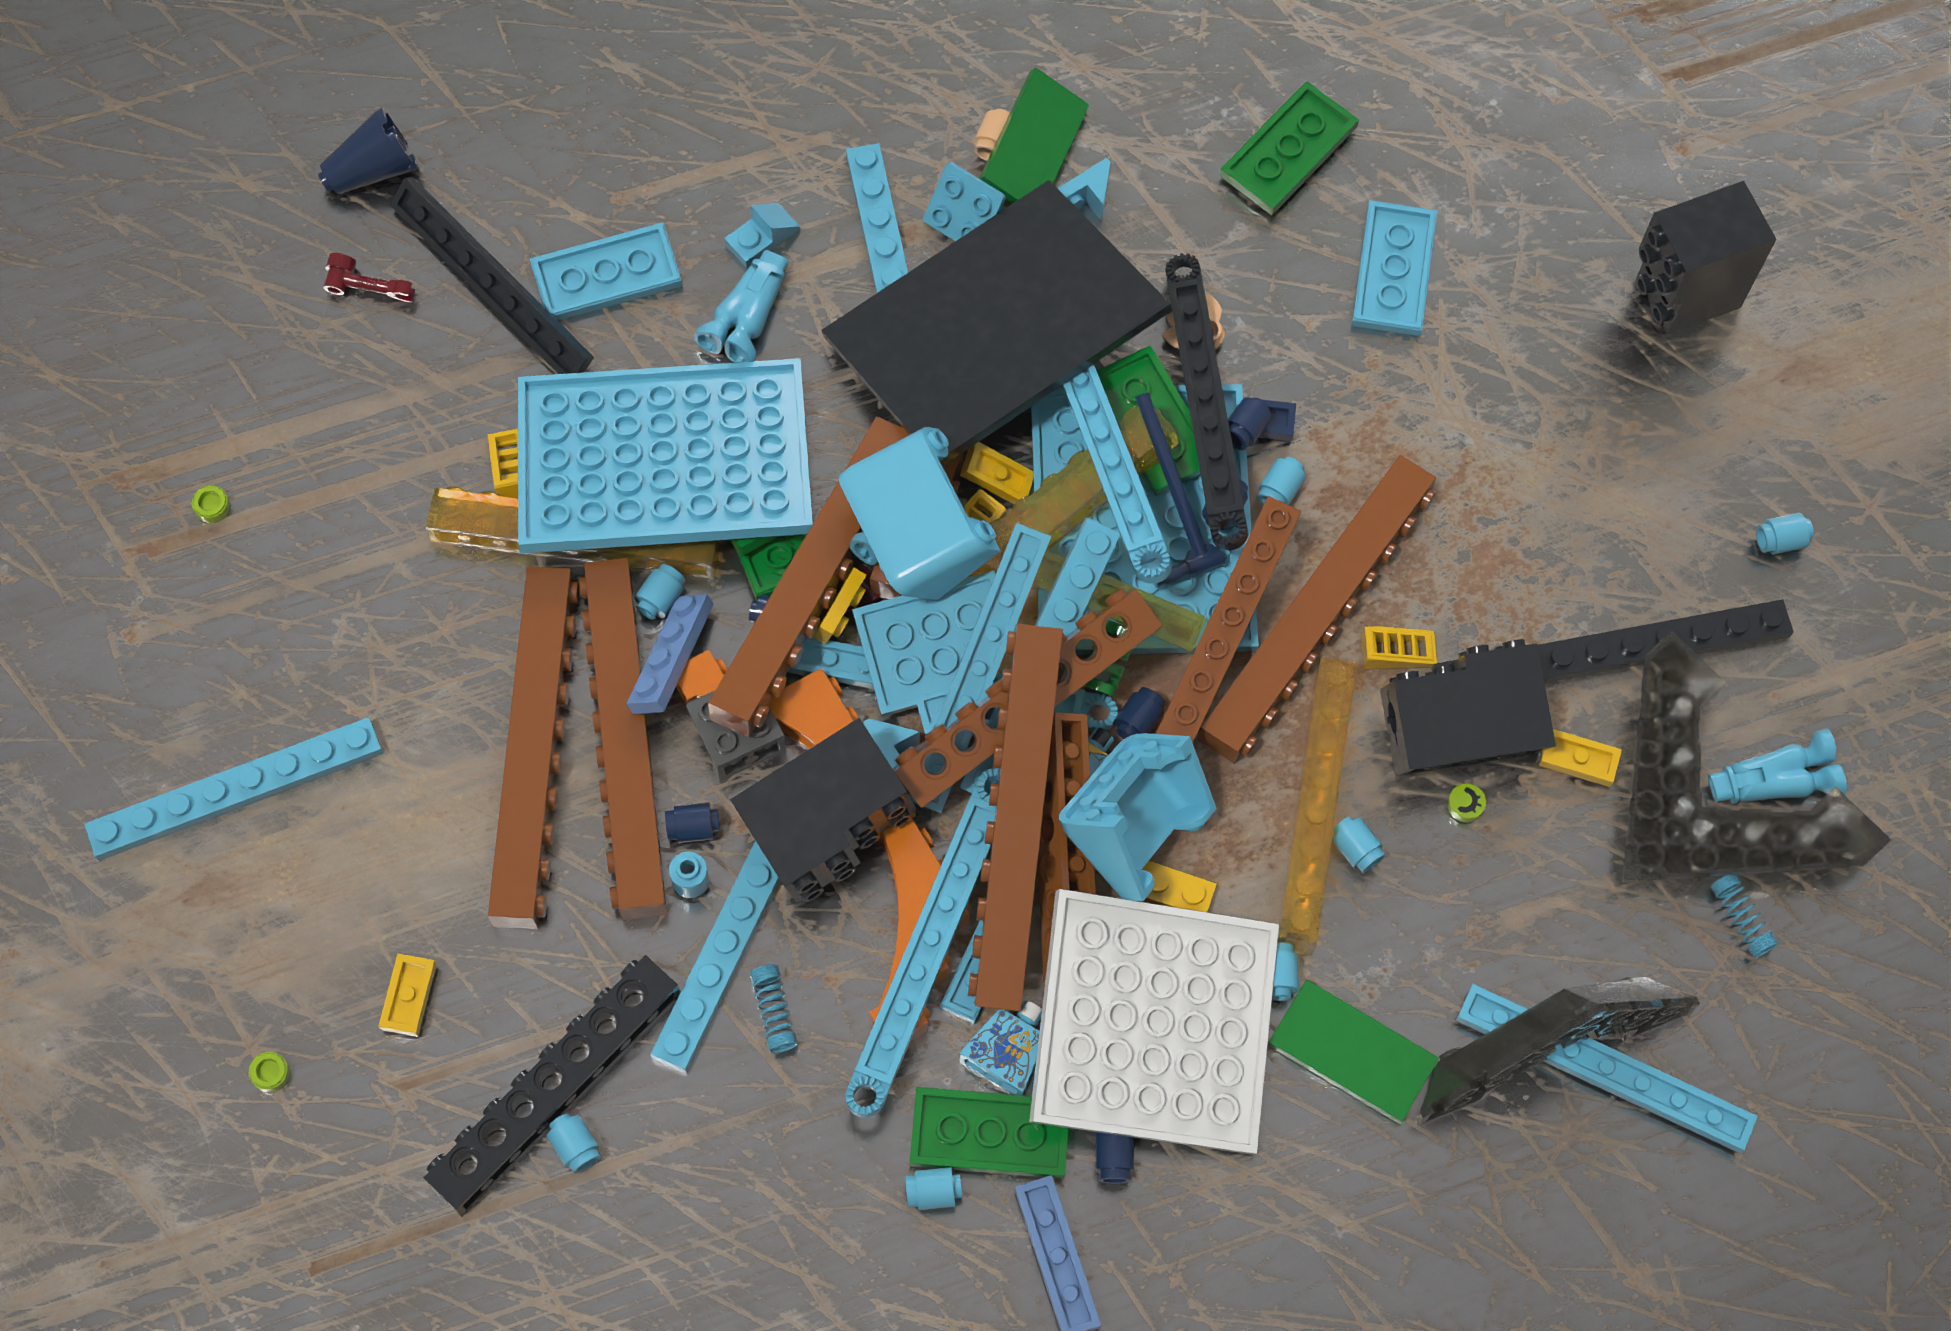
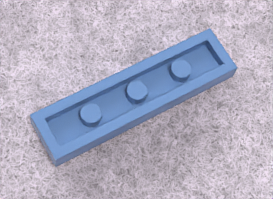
(670, 654)
(1057, 1255)

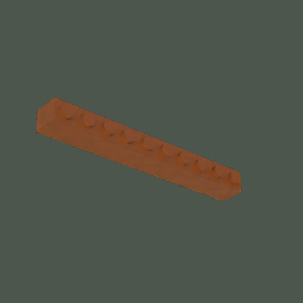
(795, 604)
(1316, 609)
(625, 741)
(532, 749)
(1017, 818)

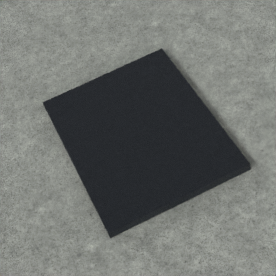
(996, 320)

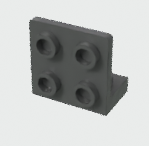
(731, 750)

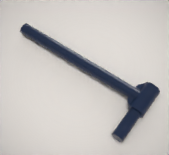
(1202, 556)

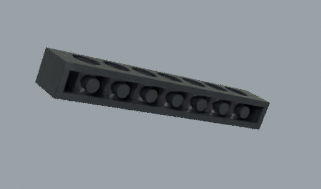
(577, 1077)

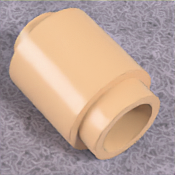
(989, 132)

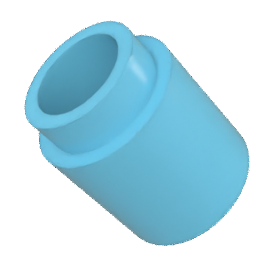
(1282, 480)
(1784, 533)
(659, 592)
(1358, 844)
(691, 884)
(1286, 972)
(573, 1142)
(933, 1188)

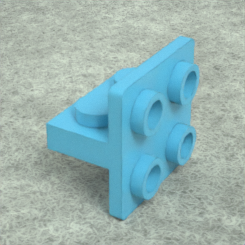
(961, 203)

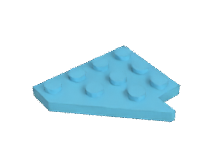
(918, 645)

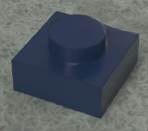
(1282, 422)

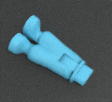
(744, 309)
(1781, 773)

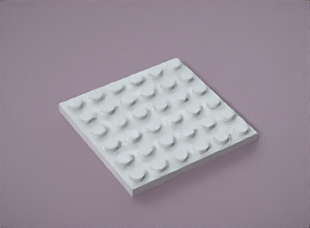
(1154, 1022)

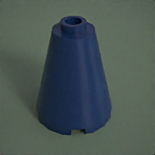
(368, 156)

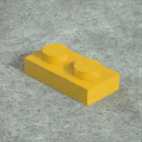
(997, 473)
(849, 594)
(1582, 758)
(1179, 889)
(407, 995)

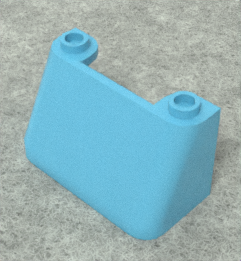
(916, 517)
(1134, 805)

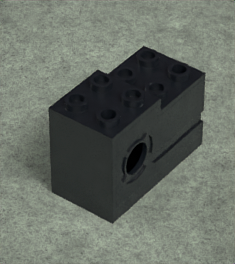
(1703, 256)
(1470, 710)
(823, 809)

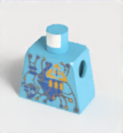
(1006, 1049)

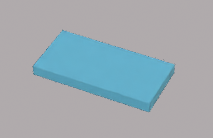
(1394, 268)
(606, 272)

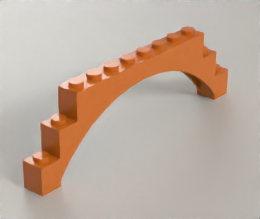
(809, 714)

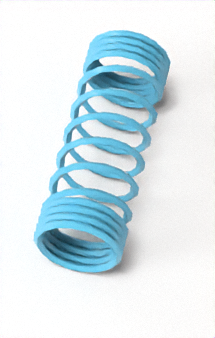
(1761, 943)
(765, 975)

